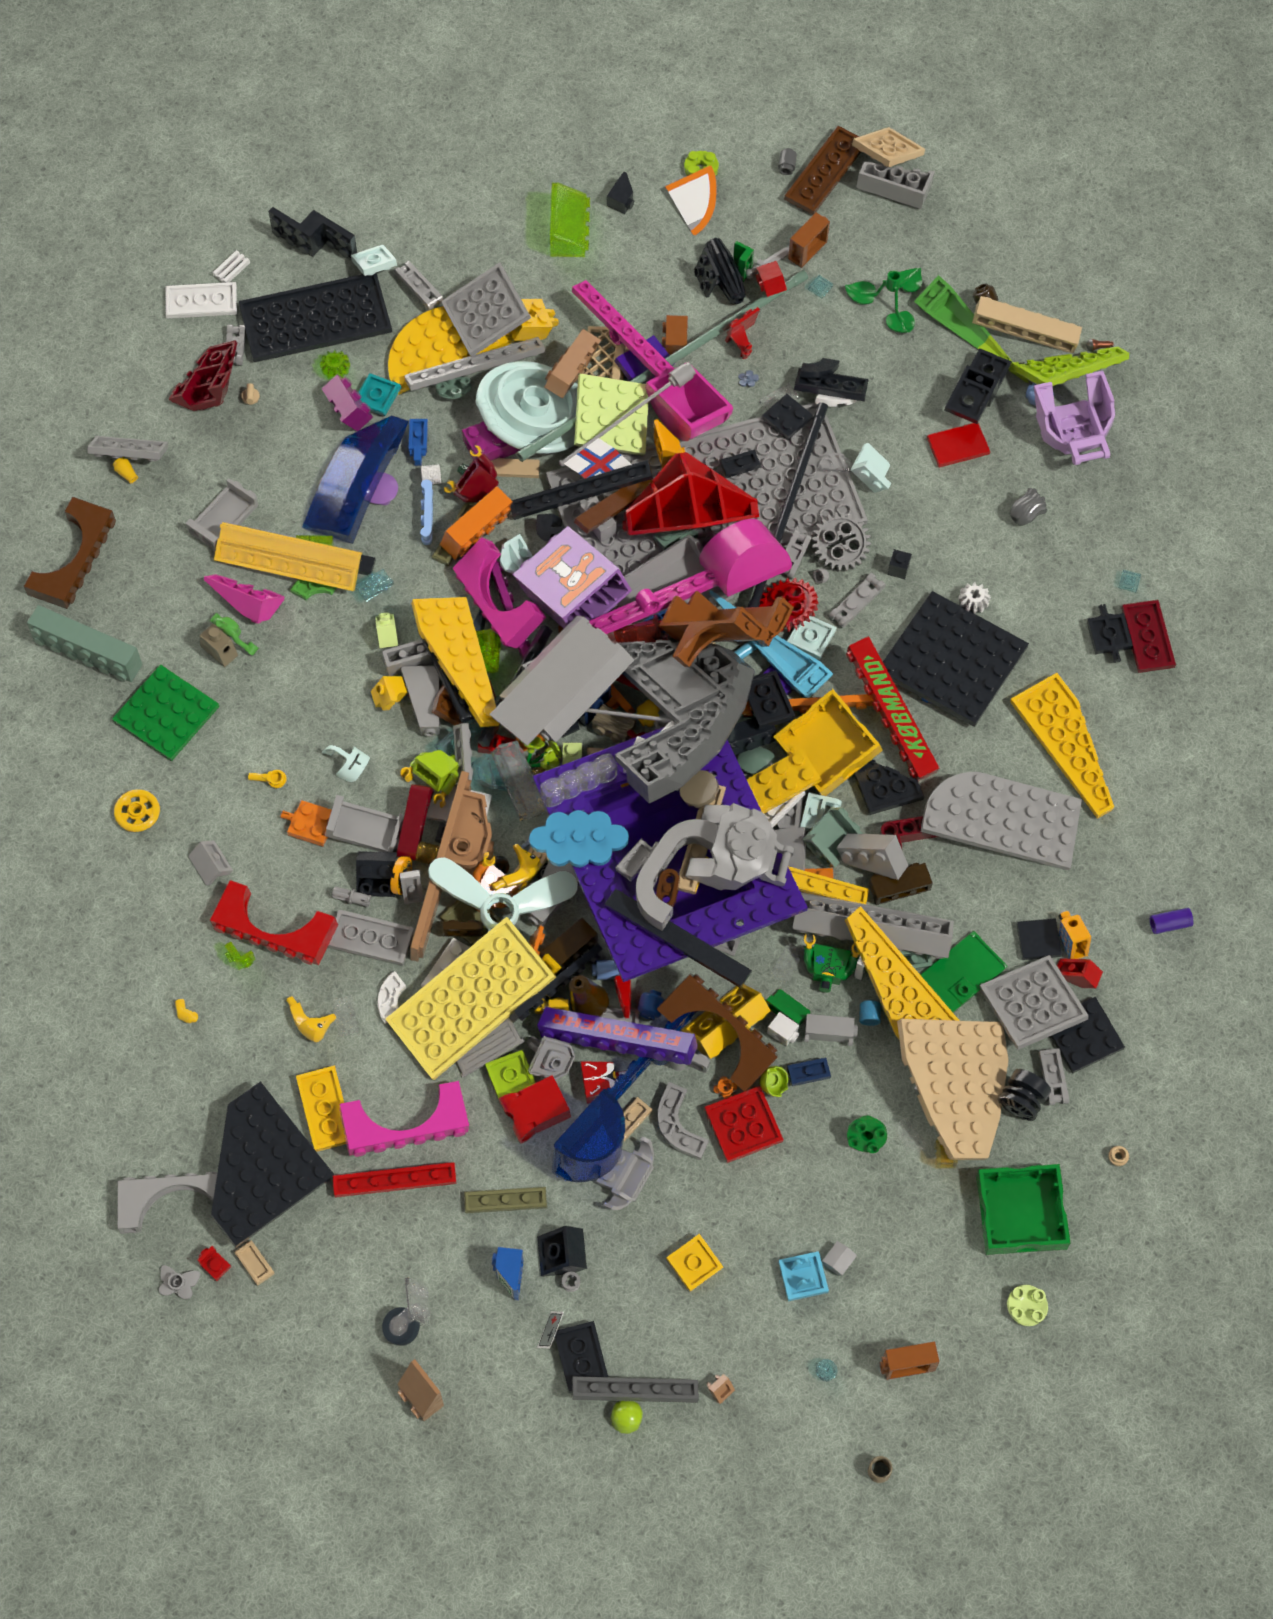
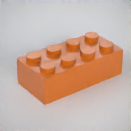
(476, 523)

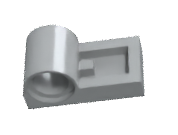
(698, 1062)

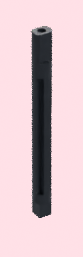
(533, 651)

